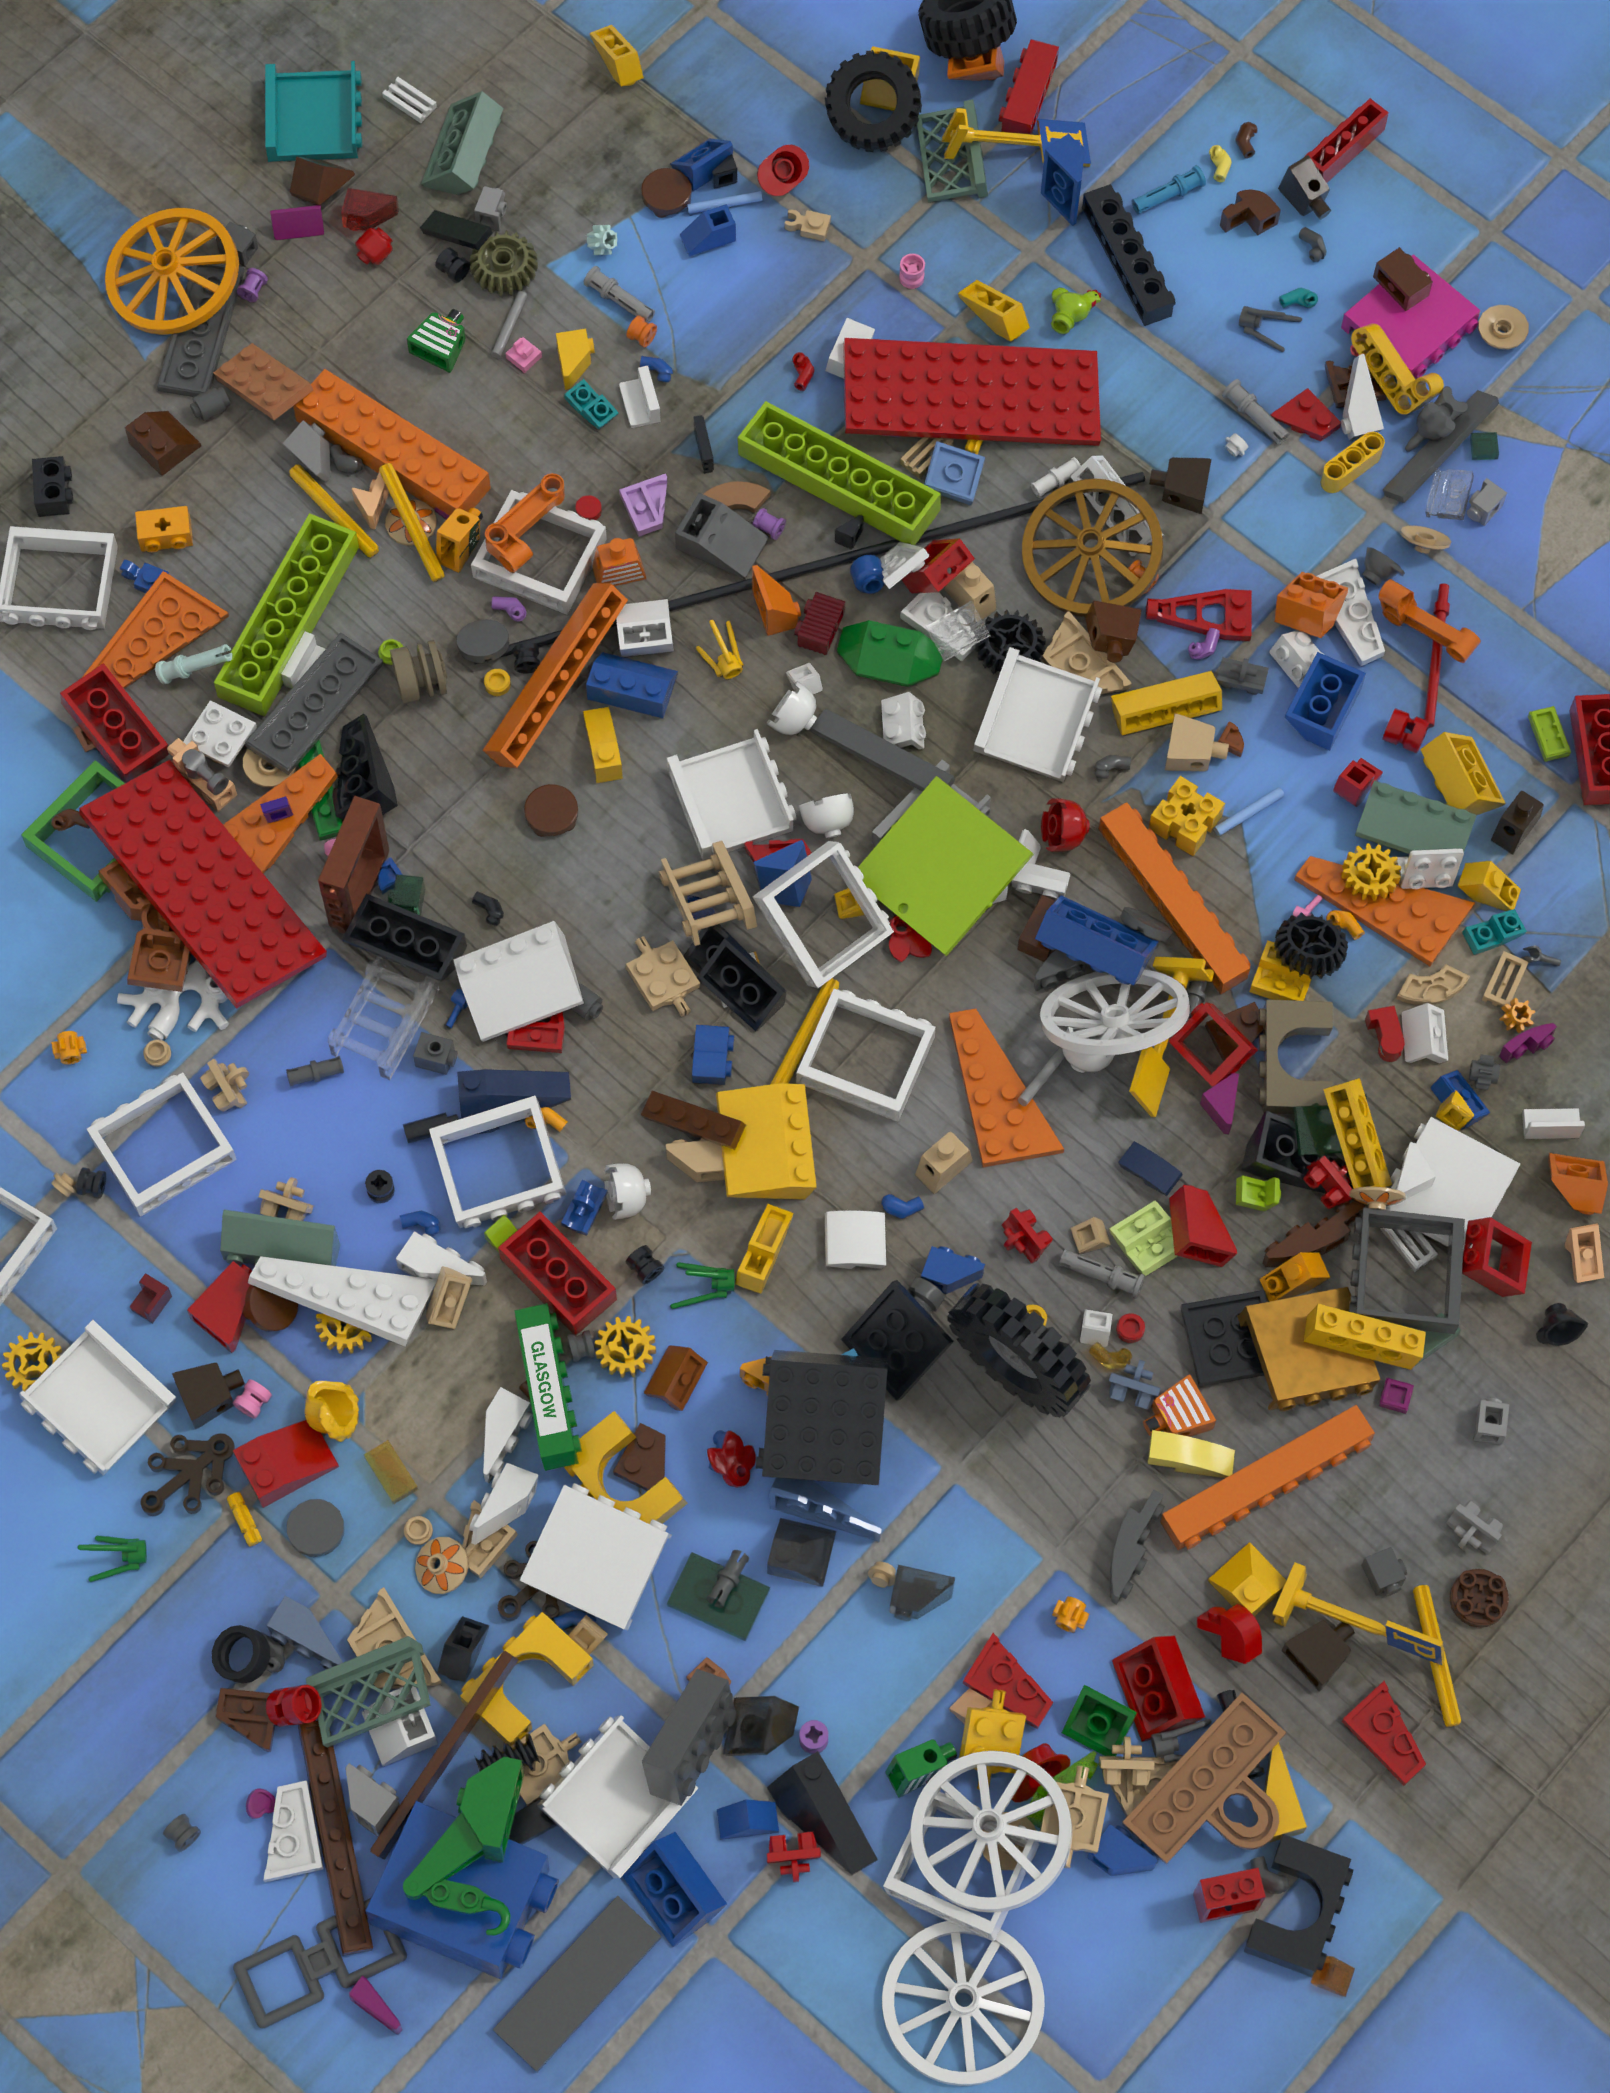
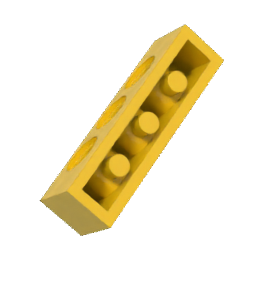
(1357, 1135)
(1364, 1336)

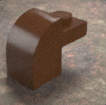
(1251, 207)

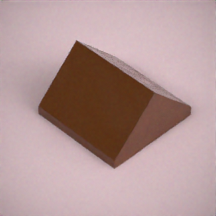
(317, 179)

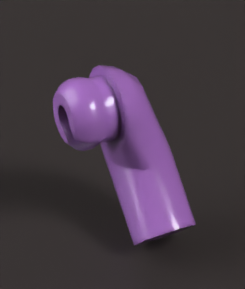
(511, 606)
(1205, 648)

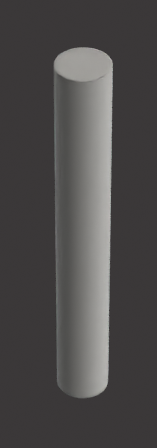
(509, 324)
(1041, 1077)

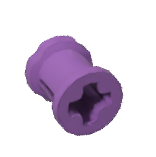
(252, 284)
(769, 523)

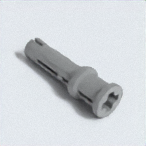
(610, 289)
(1248, 405)
(1113, 1276)

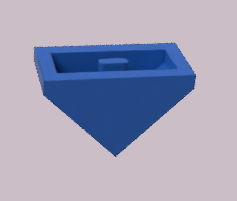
(747, 1819)

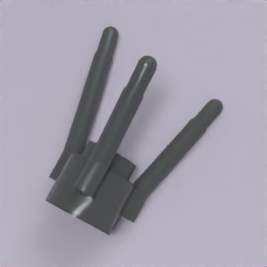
(1253, 318)
(1166, 1742)

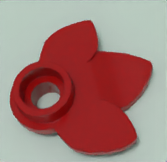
(907, 942)
(733, 1458)

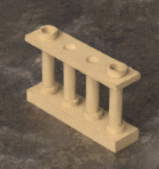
(727, 877)

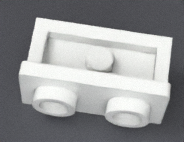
(1294, 654)
(903, 720)
(1041, 880)

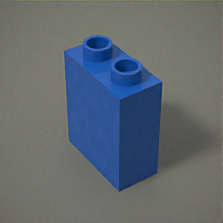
(517, 1882)

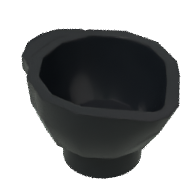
(1560, 1326)

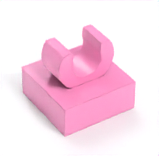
(523, 354)

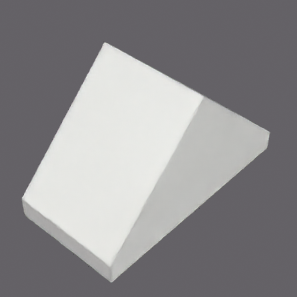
(1415, 1172)

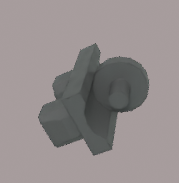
(1242, 675)

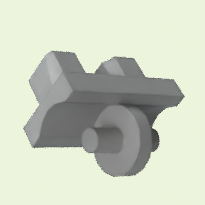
(1473, 1529)

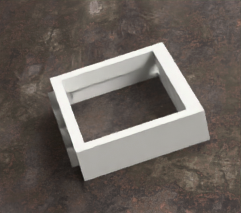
(58, 541)
(533, 589)
(789, 939)
(849, 1091)
(488, 1120)
(181, 1179)
(29, 1248)
(897, 1888)

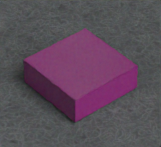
(1396, 1395)

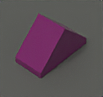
(1220, 1102)

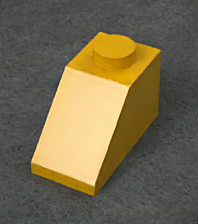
(574, 354)

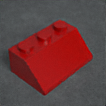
(1158, 1686)

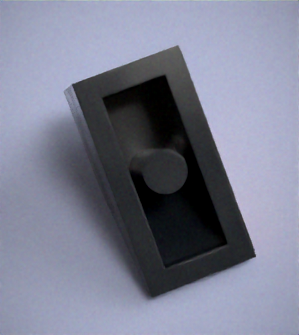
(462, 1649)

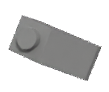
(311, 448)

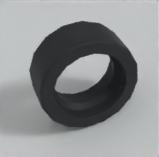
(222, 1649)

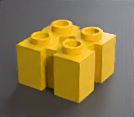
(1186, 816)

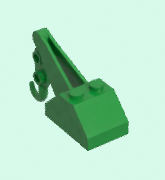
(480, 1830)

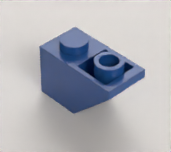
(709, 231)
(951, 1270)
(1120, 1854)

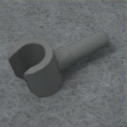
(1537, 955)

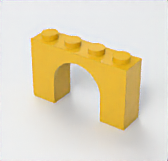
(598, 1448)
(538, 1641)

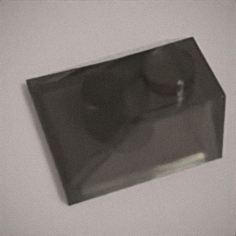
(801, 1552)
(918, 1592)
(760, 1725)

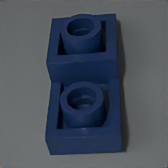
(1151, 1168)

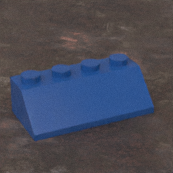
(1096, 940)

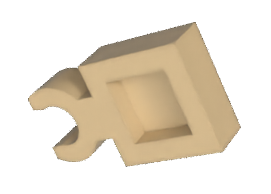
(812, 225)

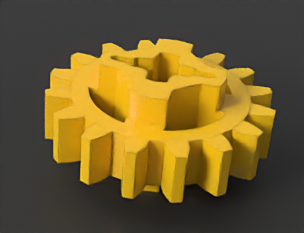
(1379, 865)
(344, 1337)
(615, 1350)
(40, 1353)

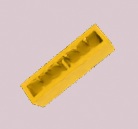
(1160, 702)

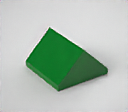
(1098, 1721)

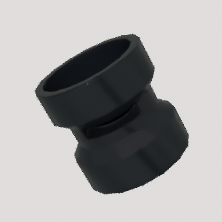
(454, 266)
(644, 1264)

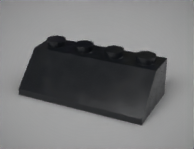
(405, 938)

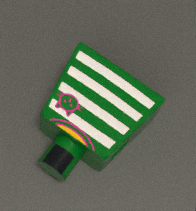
(438, 339)
(918, 1765)

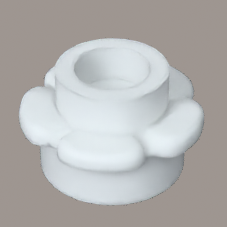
(1236, 445)

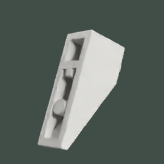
(1360, 407)

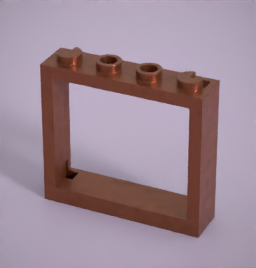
(353, 862)

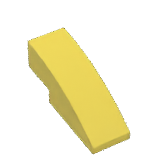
(1190, 1455)

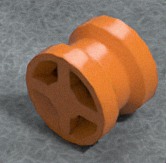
(641, 331)

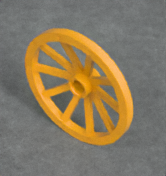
(173, 271)

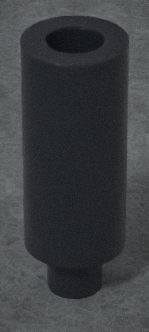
(420, 1128)

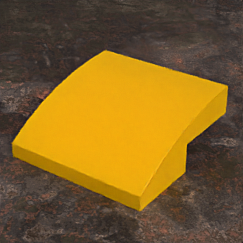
(1276, 981)

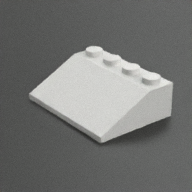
(519, 980)

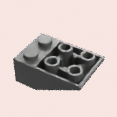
(719, 537)

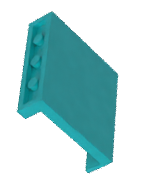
(312, 114)

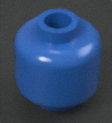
(867, 574)

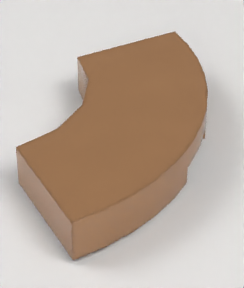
(740, 495)

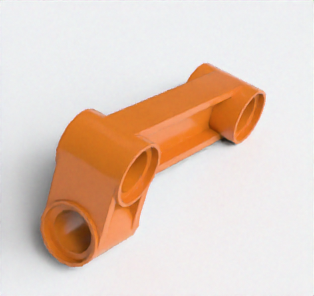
(511, 550)
(1400, 608)

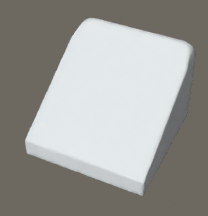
(807, 676)
(1030, 843)
(1096, 1327)

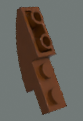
(1327, 1236)

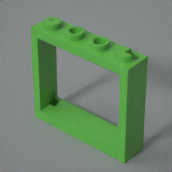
(70, 799)

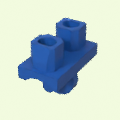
(584, 1208)

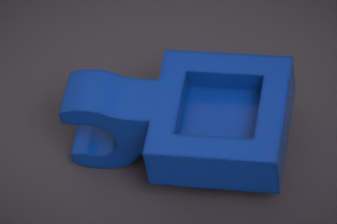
(144, 577)

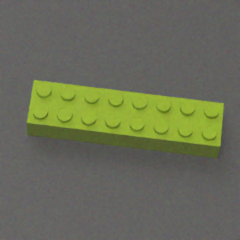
(839, 474)
(285, 612)

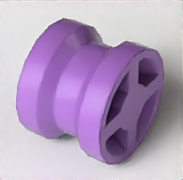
(814, 1741)

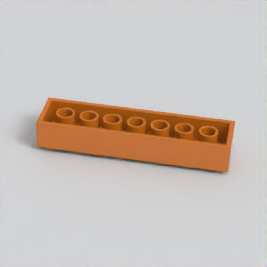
(382, 437)

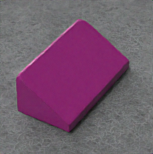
(297, 222)

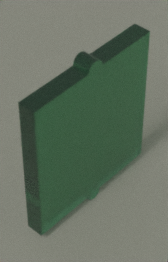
(1315, 1131)

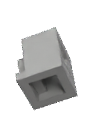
(490, 207)
(1486, 502)
(1487, 1432)

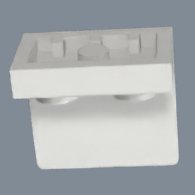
(220, 733)
(1429, 868)

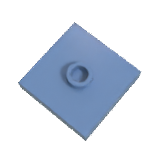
(954, 472)

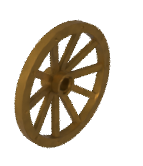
(1077, 489)

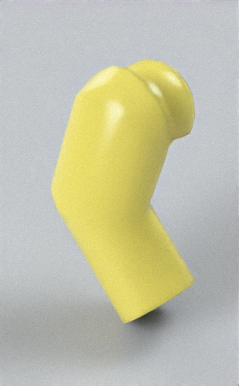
(1221, 161)

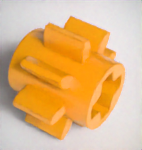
(1511, 1012)
(69, 1047)
(1070, 1614)

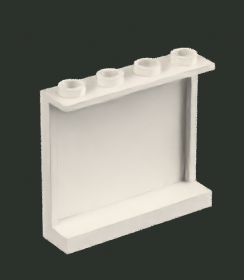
(1037, 716)
(732, 795)
(1467, 1178)
(97, 1399)
(595, 1555)
(607, 1799)

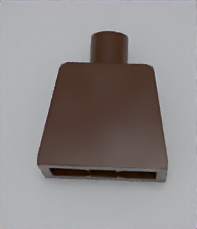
(1112, 629)

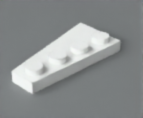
(1355, 617)

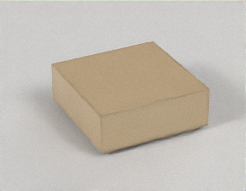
(587, 1634)

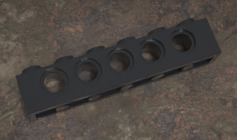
(1149, 307)

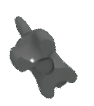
(1437, 418)

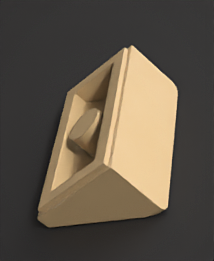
(448, 1298)

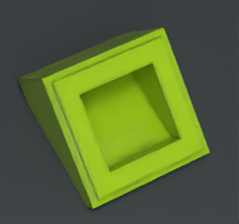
(499, 1232)

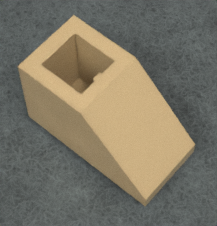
(697, 1159)

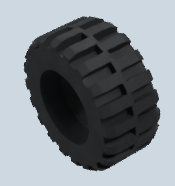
(966, 26)
(866, 68)

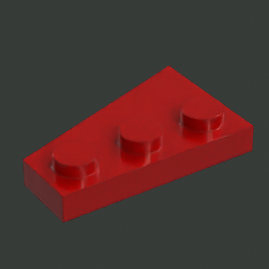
(1000, 1670)
(1381, 1729)

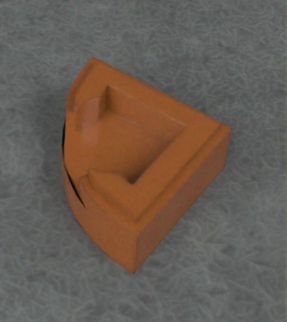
(1234, 738)

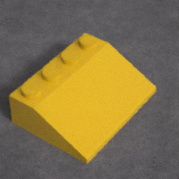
(775, 1146)

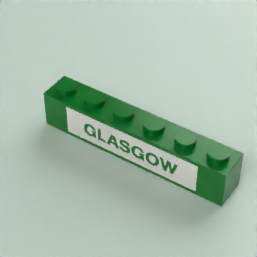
(546, 1386)

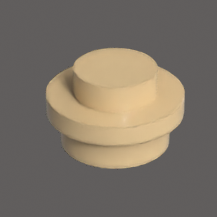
(157, 1053)
(64, 1184)
(418, 1530)
(882, 1574)

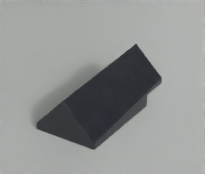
(735, 977)

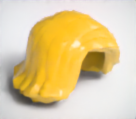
(332, 1409)

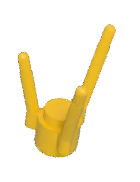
(728, 664)

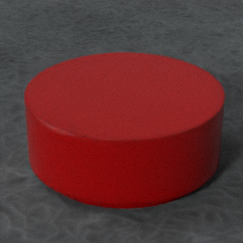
(589, 507)
(1130, 1328)

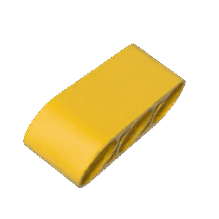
(1356, 452)

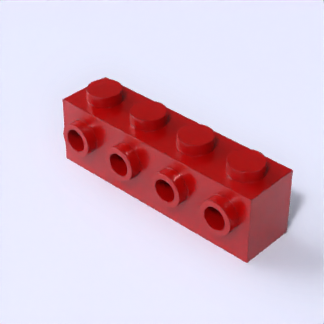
(1029, 88)
(1349, 139)

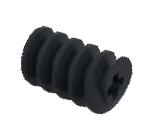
(520, 1751)

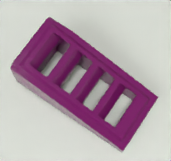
(369, 2000)

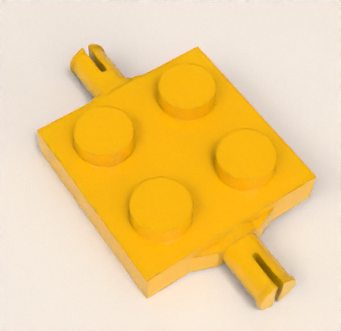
(993, 1730)

